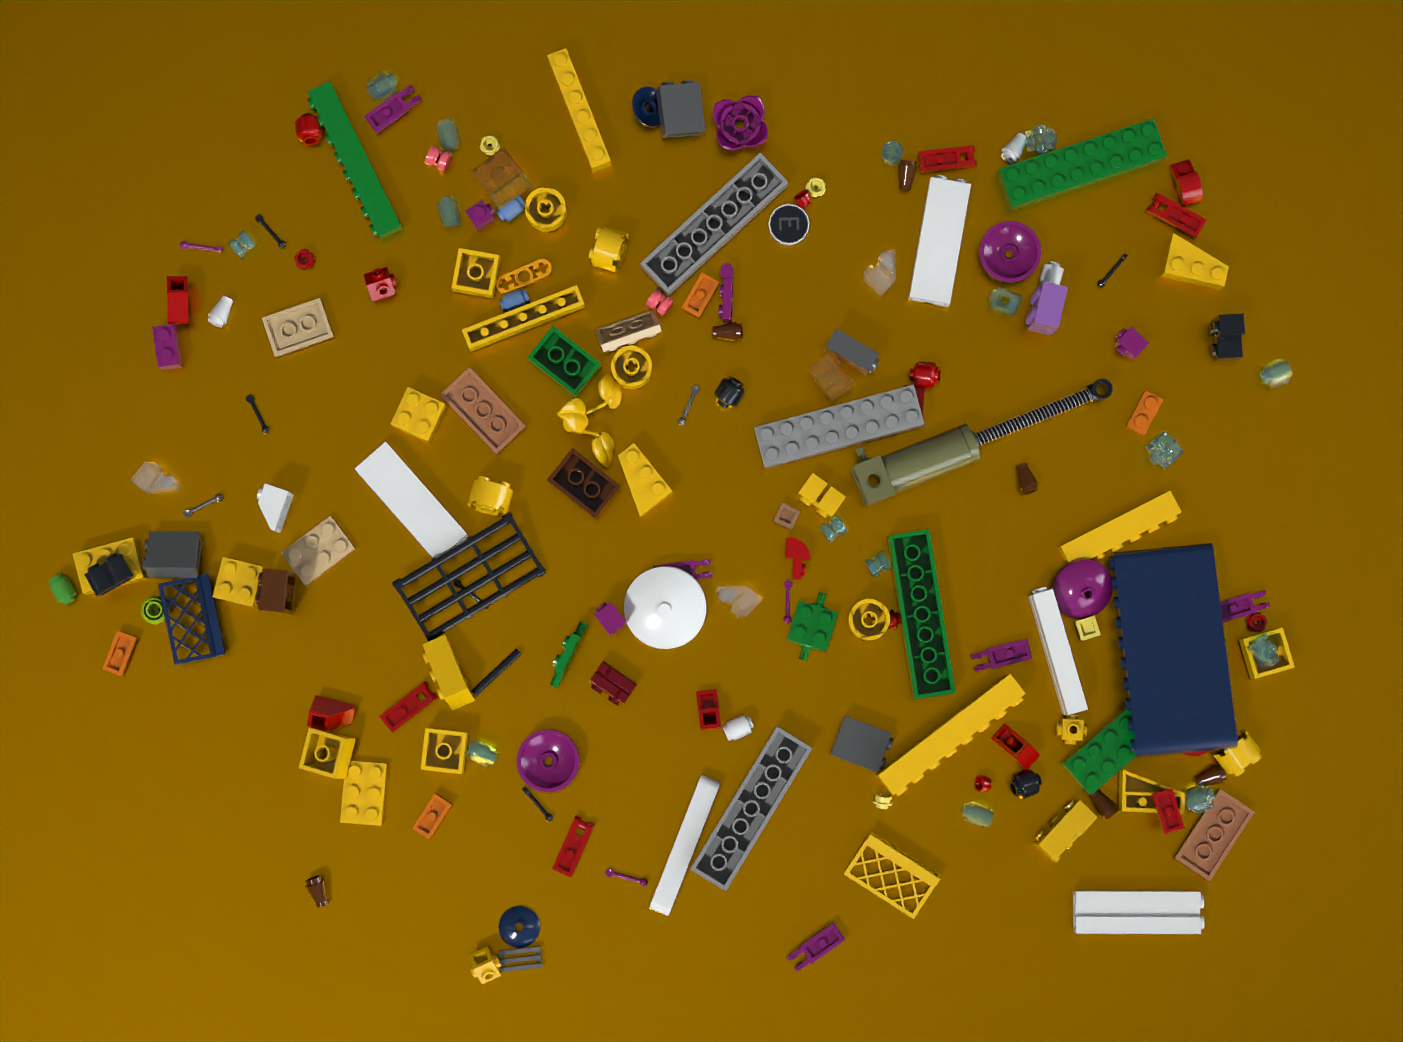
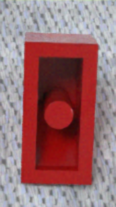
(1015, 746)

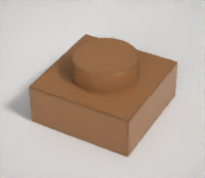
(786, 516)

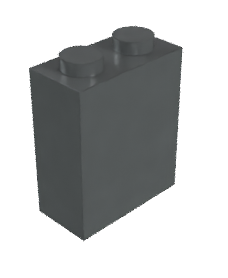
(680, 109)
(852, 352)
(172, 554)
(861, 744)

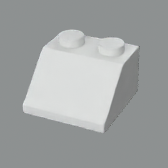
(274, 505)

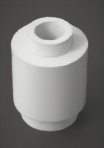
(1051, 273)
(738, 727)

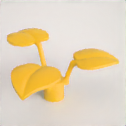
(575, 418)

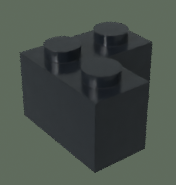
(1227, 336)

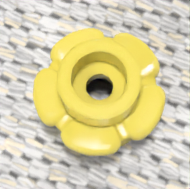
(489, 140)
(816, 182)
(882, 800)

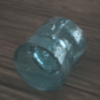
(895, 152)
(245, 240)
(837, 526)
(877, 564)

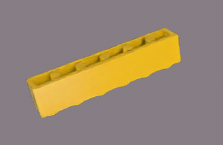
(579, 110)
(523, 318)
(1123, 528)

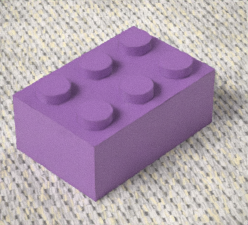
(1047, 308)

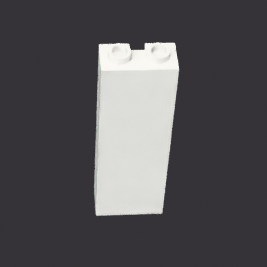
(939, 241)
(411, 501)
(1057, 651)
(1137, 912)

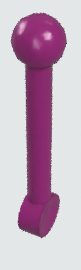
(184, 245)
(788, 584)
(609, 872)

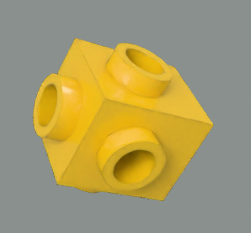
(1064, 726)
(484, 965)

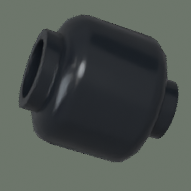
(729, 392)
(1025, 784)

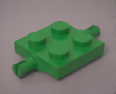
(812, 626)
(562, 661)

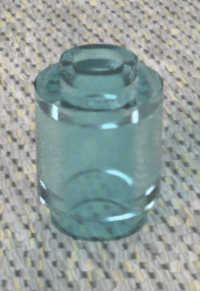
(448, 134)
(448, 212)
(481, 753)
(977, 814)

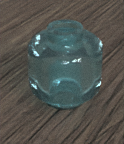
(381, 86)
(1276, 373)
(1199, 798)

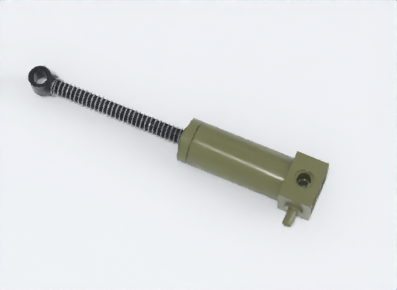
(950, 449)

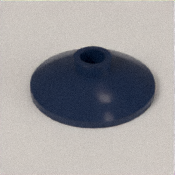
(646, 98)
(530, 925)

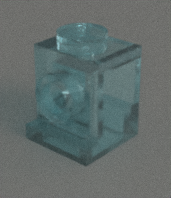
(1009, 308)
(1264, 651)

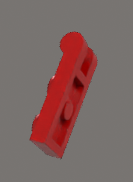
(946, 159)
(1176, 215)
(408, 707)
(572, 847)

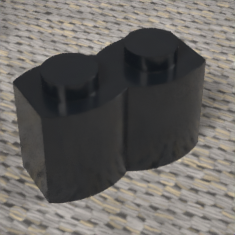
(109, 575)

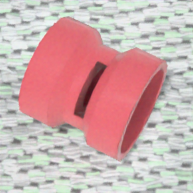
(438, 158)
(655, 299)

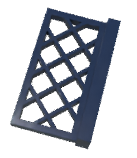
(208, 613)

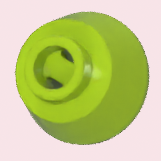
(150, 606)

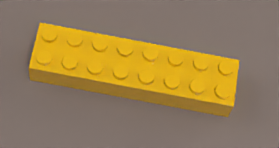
(950, 734)

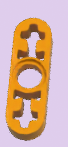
(540, 276)

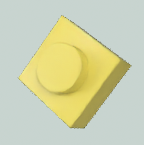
(1087, 628)

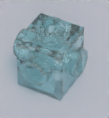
(1041, 139)
(1164, 450)

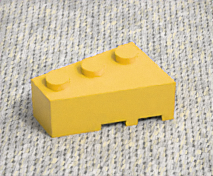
(1192, 265)
(643, 480)
(447, 672)

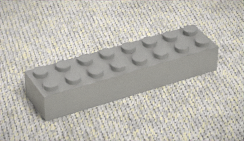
(714, 224)
(839, 426)
(751, 808)

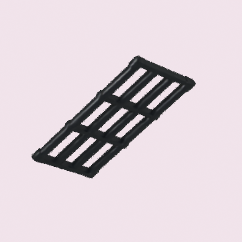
(447, 579)

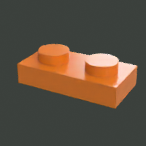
(700, 295)
(1144, 413)
(119, 653)
(432, 816)

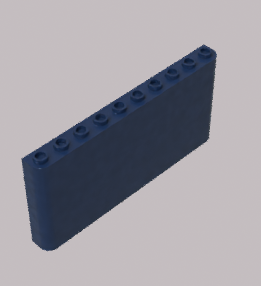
(1173, 650)

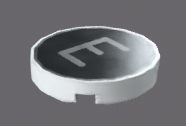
(788, 224)

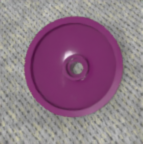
(1014, 238)
(1075, 580)
(532, 763)

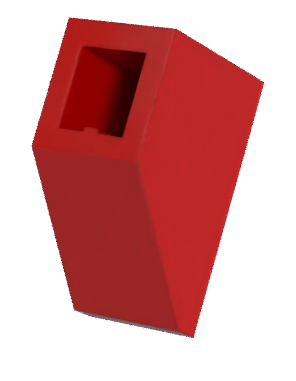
(177, 299)
(329, 714)

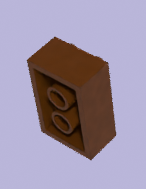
(584, 483)
(276, 591)

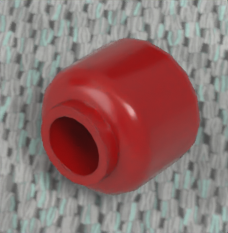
(308, 129)
(925, 374)

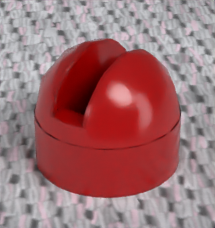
(803, 198)
(982, 783)

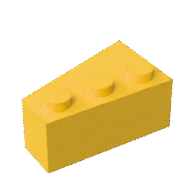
(1136, 793)
(1065, 829)

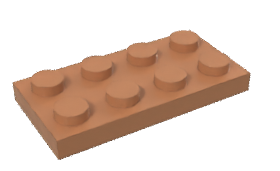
(482, 410)
(1214, 835)

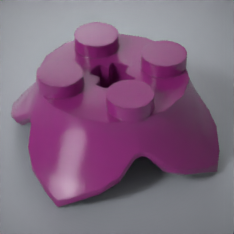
(748, 109)

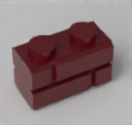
(612, 683)

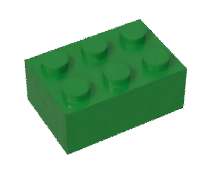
(564, 362)

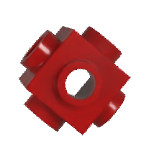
(380, 283)

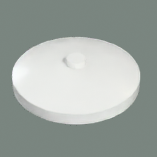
(665, 607)

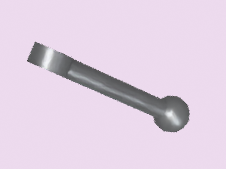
(695, 389)
(187, 513)

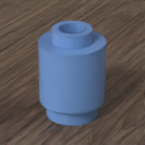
(511, 209)
(514, 300)

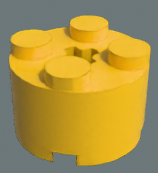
(549, 198)
(609, 249)
(621, 361)
(490, 496)
(878, 626)
(1236, 759)

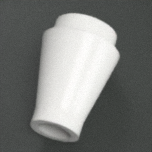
(1014, 149)
(219, 314)

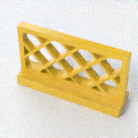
(903, 860)

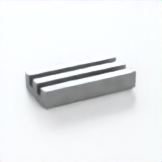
(520, 967)

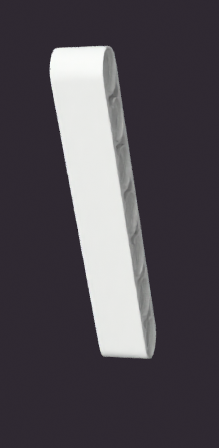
(684, 845)

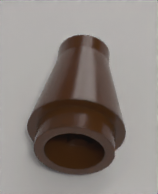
(906, 171)
(730, 331)
(1026, 480)
(1211, 776)
(1103, 804)
(317, 890)

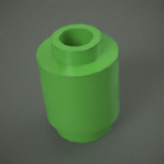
(62, 589)

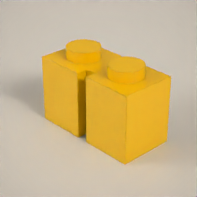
(813, 489)

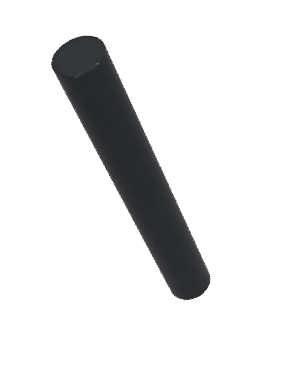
(496, 672)

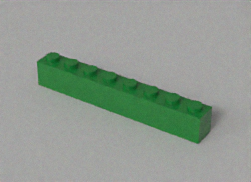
(354, 160)

